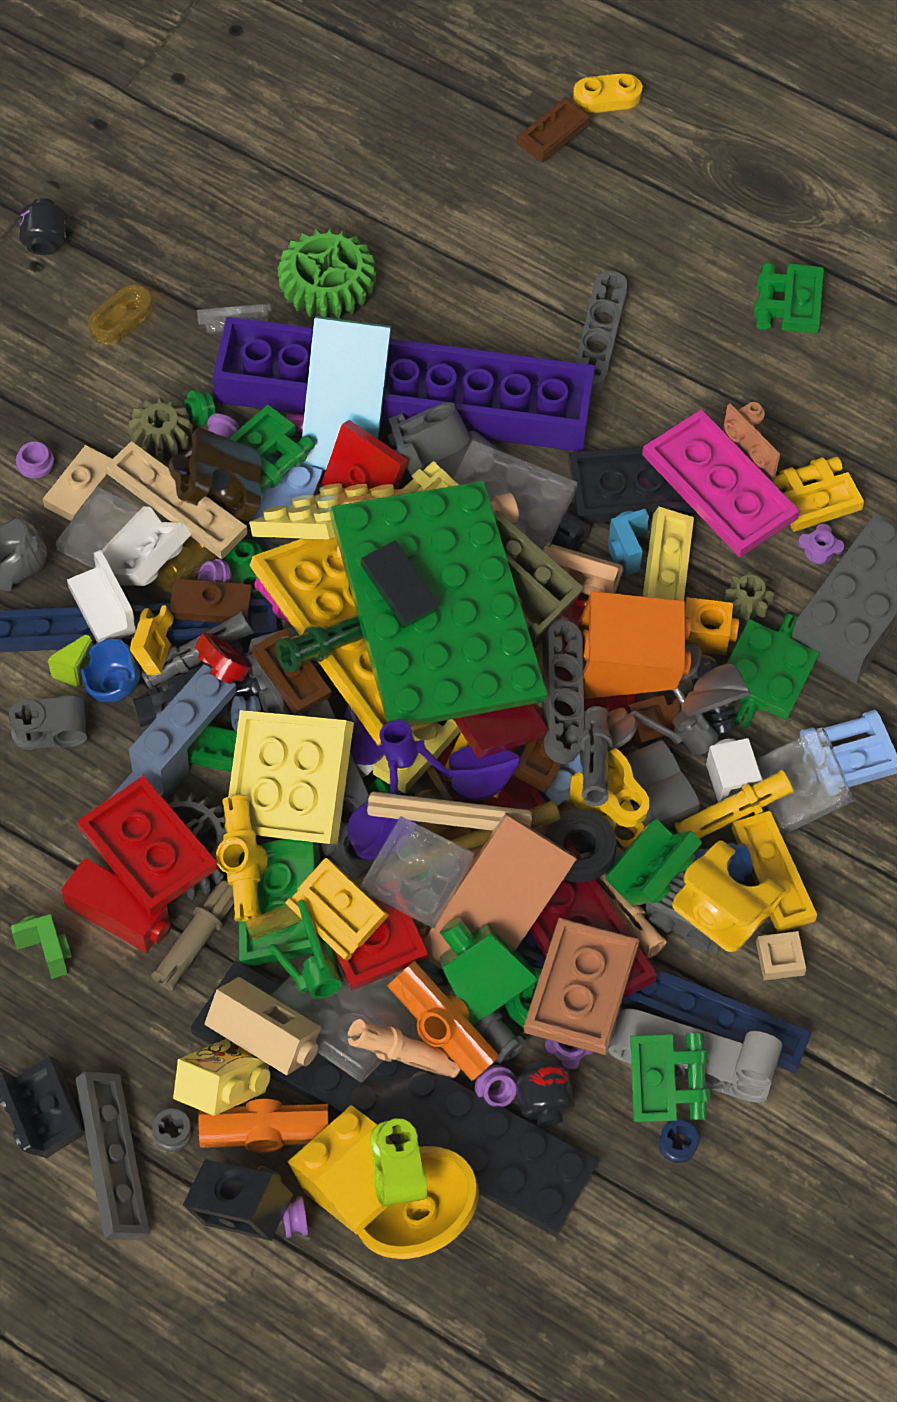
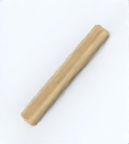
(441, 811)

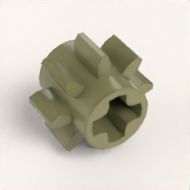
(749, 596)

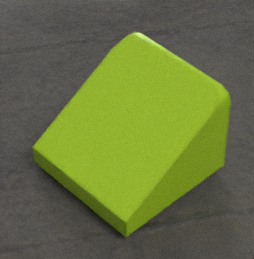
(68, 661)

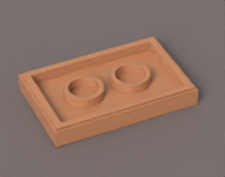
(581, 986)

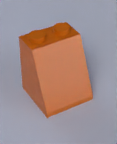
(633, 644)

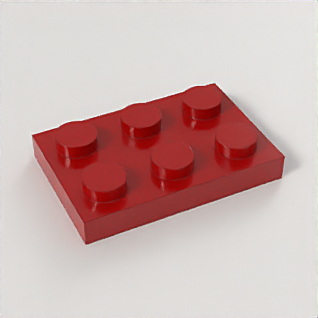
(147, 845)

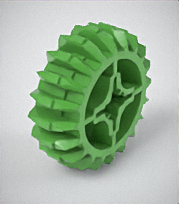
(329, 281)

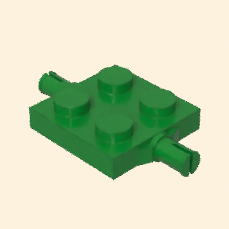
(772, 669)

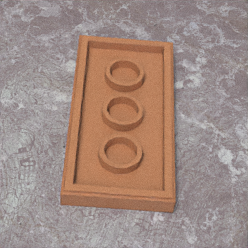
(504, 885)

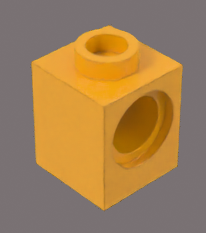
(712, 613)

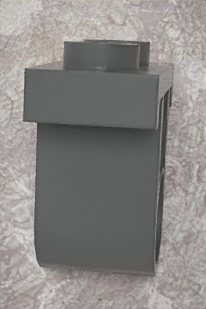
(428, 435)

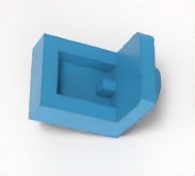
(623, 542)

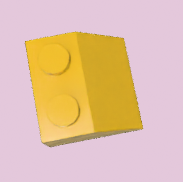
(339, 1170)

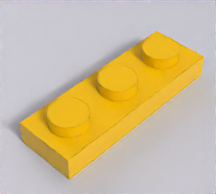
(773, 861)

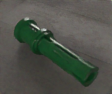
(316, 643)

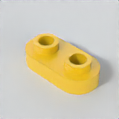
(607, 93)

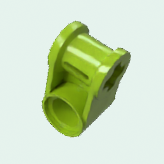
(397, 1168)

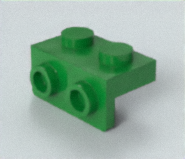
(651, 863)

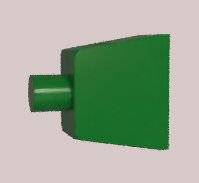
(483, 968)

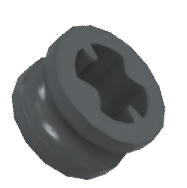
(178, 1119)

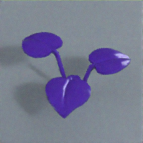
(471, 776)

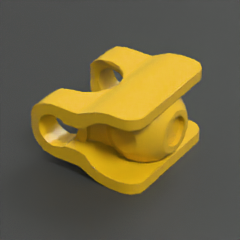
(621, 790)
(721, 905)

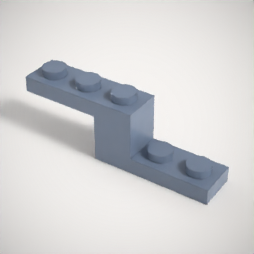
(163, 746)

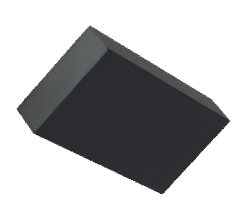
(399, 584)

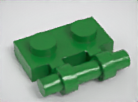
(801, 301)
(267, 434)
(655, 1079)

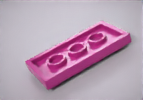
(720, 483)

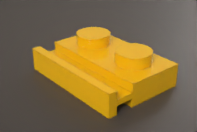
(338, 908)

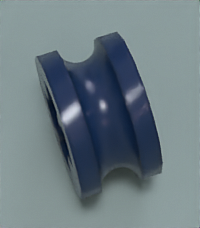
(691, 1139)

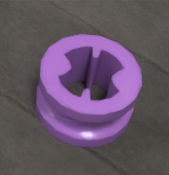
(295, 1218)

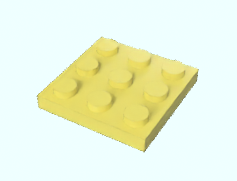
(310, 515)
(292, 774)

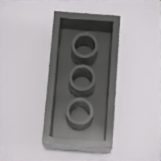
(855, 604)

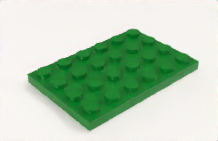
(477, 645)

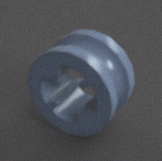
(239, 703)

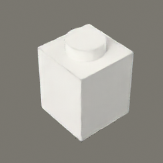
(731, 766)

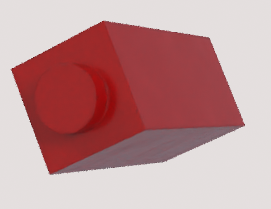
(112, 906)

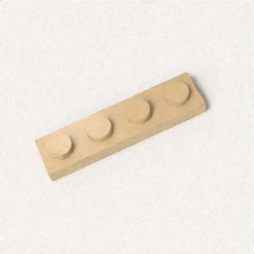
(155, 486)

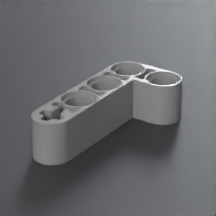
(733, 1067)

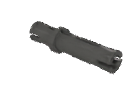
(185, 657)
(595, 744)

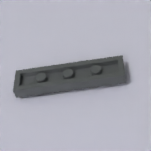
(112, 1156)

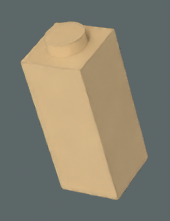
(263, 1026)

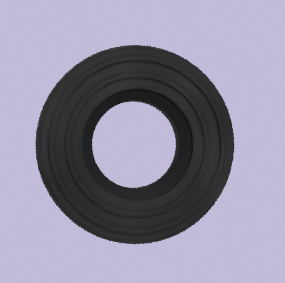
(598, 829)

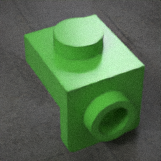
(40, 929)

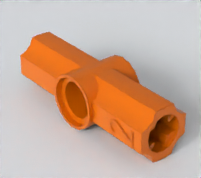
(443, 1021)
(263, 1125)

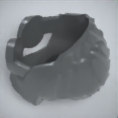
(21, 552)

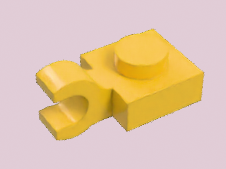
(150, 640)

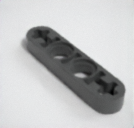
(599, 331)
(566, 691)

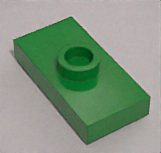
(213, 749)

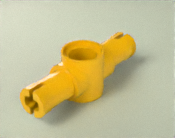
(236, 841)

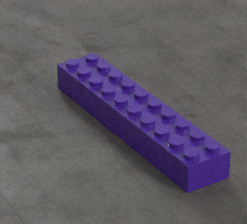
(493, 391)

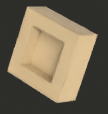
(781, 955)

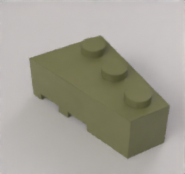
(540, 582)

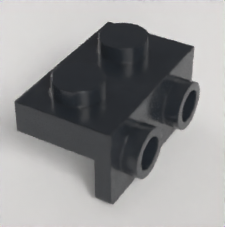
(41, 1108)

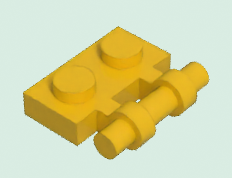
(823, 500)

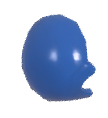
(111, 671)

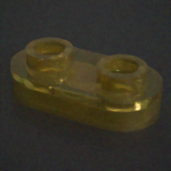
(117, 316)

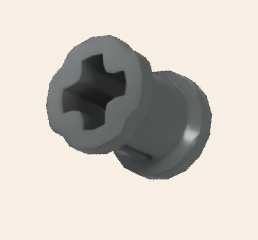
(501, 1038)

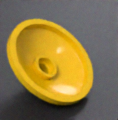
(431, 1223)

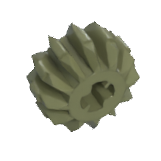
(160, 428)

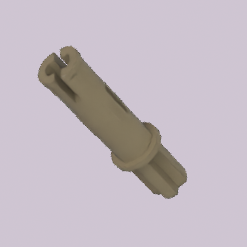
(196, 934)

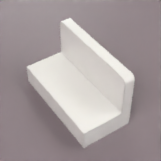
(102, 601)

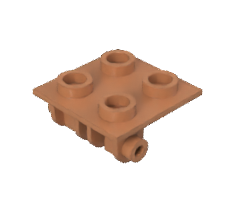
(745, 431)

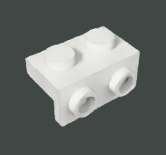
(144, 547)

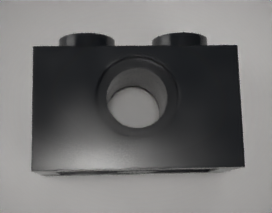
(238, 1198)

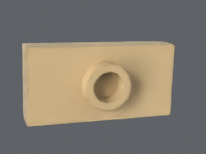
(78, 483)

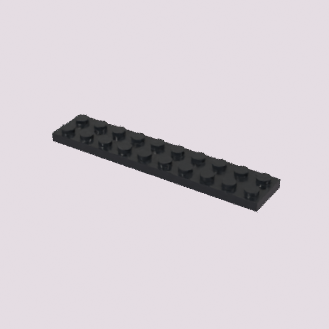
(510, 1157)

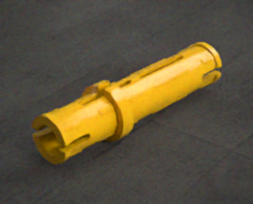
(737, 806)

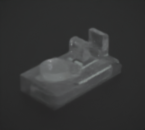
(215, 318)

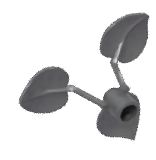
(711, 691)

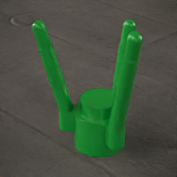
(320, 974)

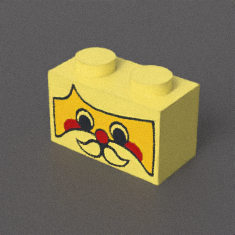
(220, 1077)

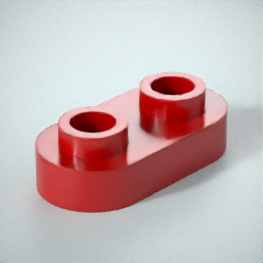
(223, 657)

